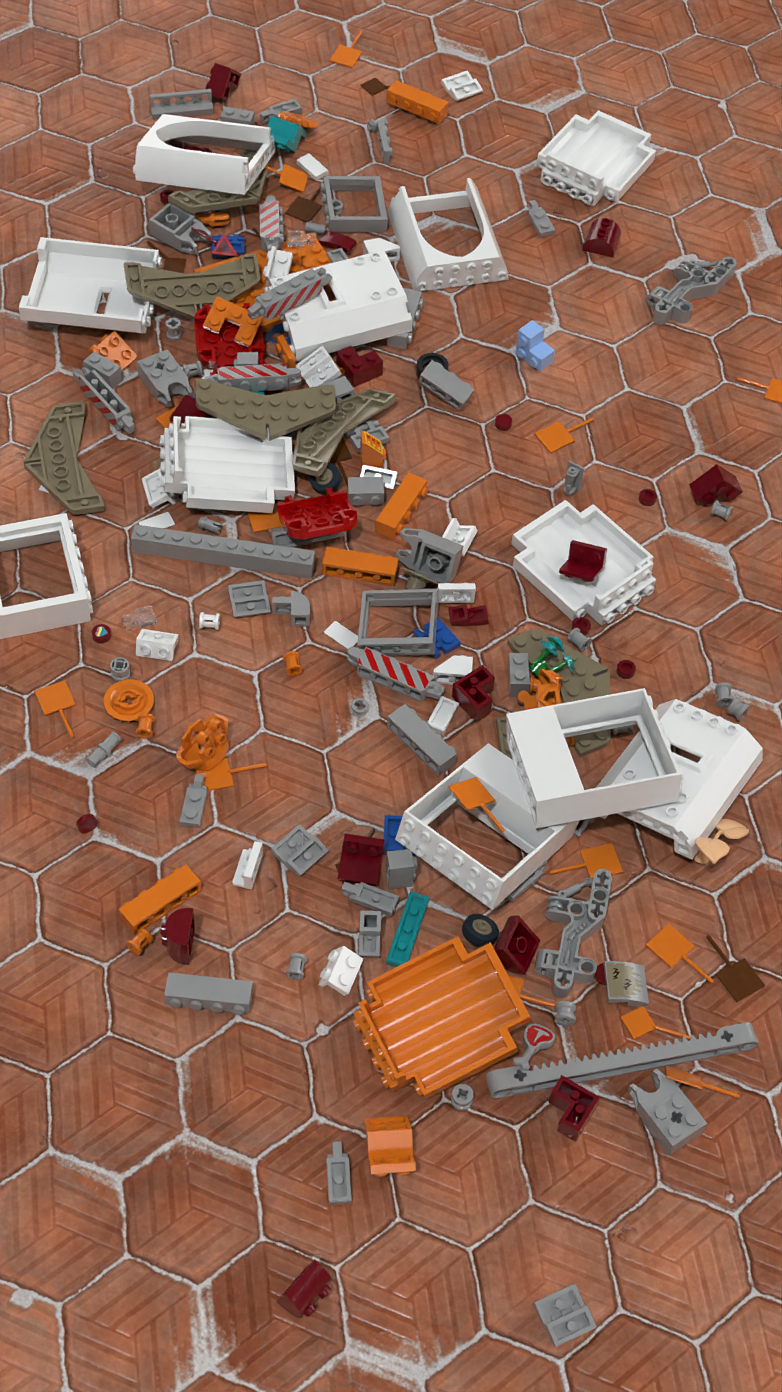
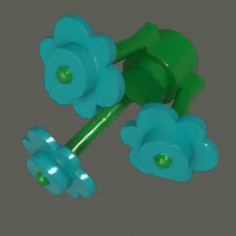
(552, 644)

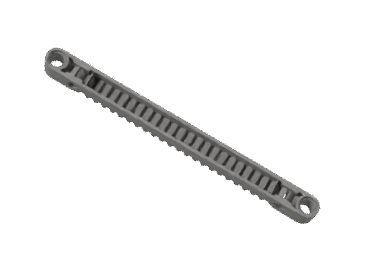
(727, 1041)

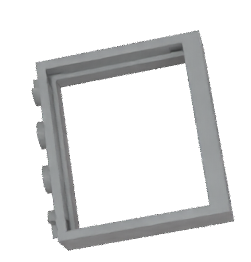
(354, 223)
(399, 646)

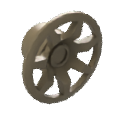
(417, 580)

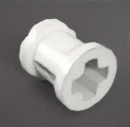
(203, 617)

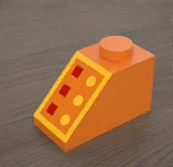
(371, 450)

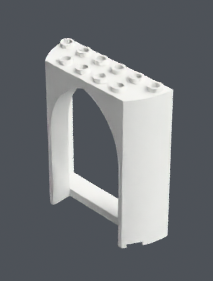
(202, 170)
(434, 269)

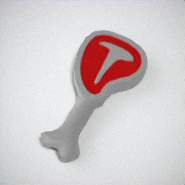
(534, 1039)

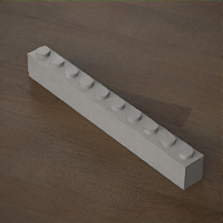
(223, 551)

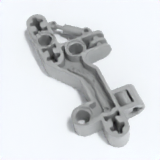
(692, 284)
(566, 963)

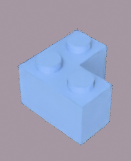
(532, 348)

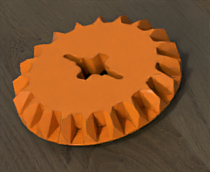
(298, 119)
(136, 691)

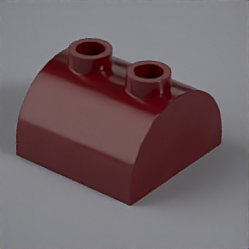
(602, 237)
(179, 934)
(516, 945)
(305, 1290)

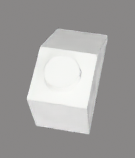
(378, 244)
(453, 669)

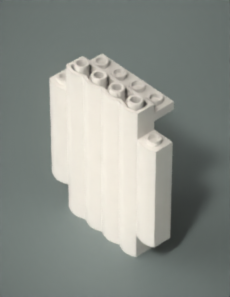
(595, 158)
(225, 466)
(546, 548)

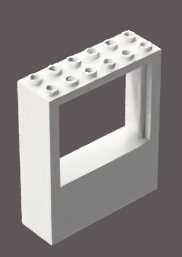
(53, 611)
(549, 772)
(510, 809)

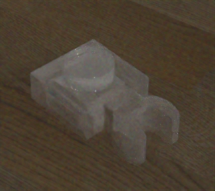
(299, 238)
(142, 617)

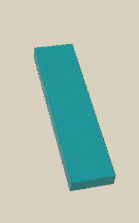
(407, 929)

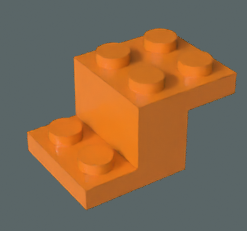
(389, 1145)

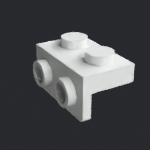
(460, 534)
(341, 970)

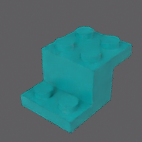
(286, 134)

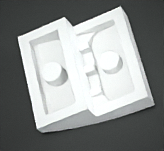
(461, 86)
(318, 368)

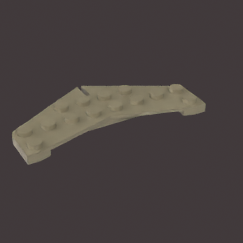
(206, 200)
(186, 292)
(256, 412)
(320, 439)
(55, 463)
(587, 681)

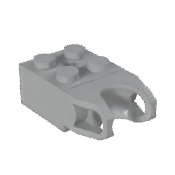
(174, 228)
(163, 377)
(430, 555)
(662, 1108)

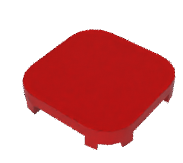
(221, 348)
(317, 515)

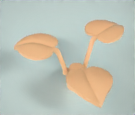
(714, 848)

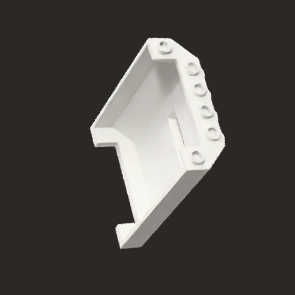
(75, 276)
(366, 307)
(708, 787)

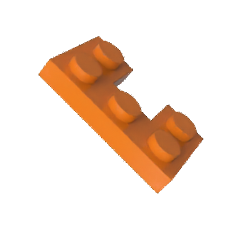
(225, 310)

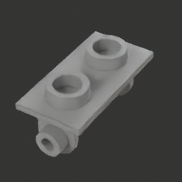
(573, 478)

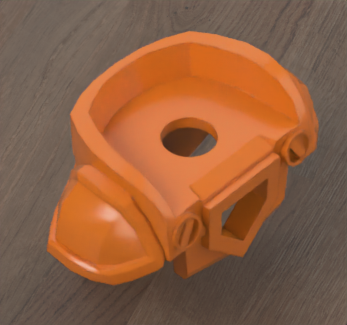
(545, 694)
(211, 736)

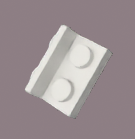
(278, 263)
(155, 492)
(456, 592)
(156, 644)
(248, 866)

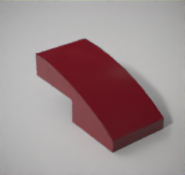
(337, 241)
(465, 616)

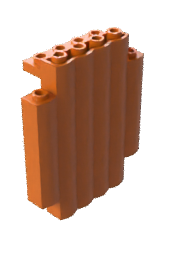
(441, 1017)

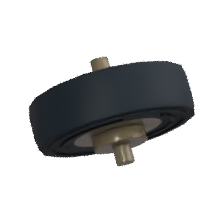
(328, 479)
(480, 930)

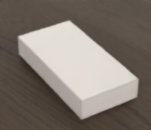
(312, 167)
(443, 715)

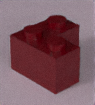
(222, 80)
(359, 368)
(715, 483)
(473, 691)
(576, 1103)

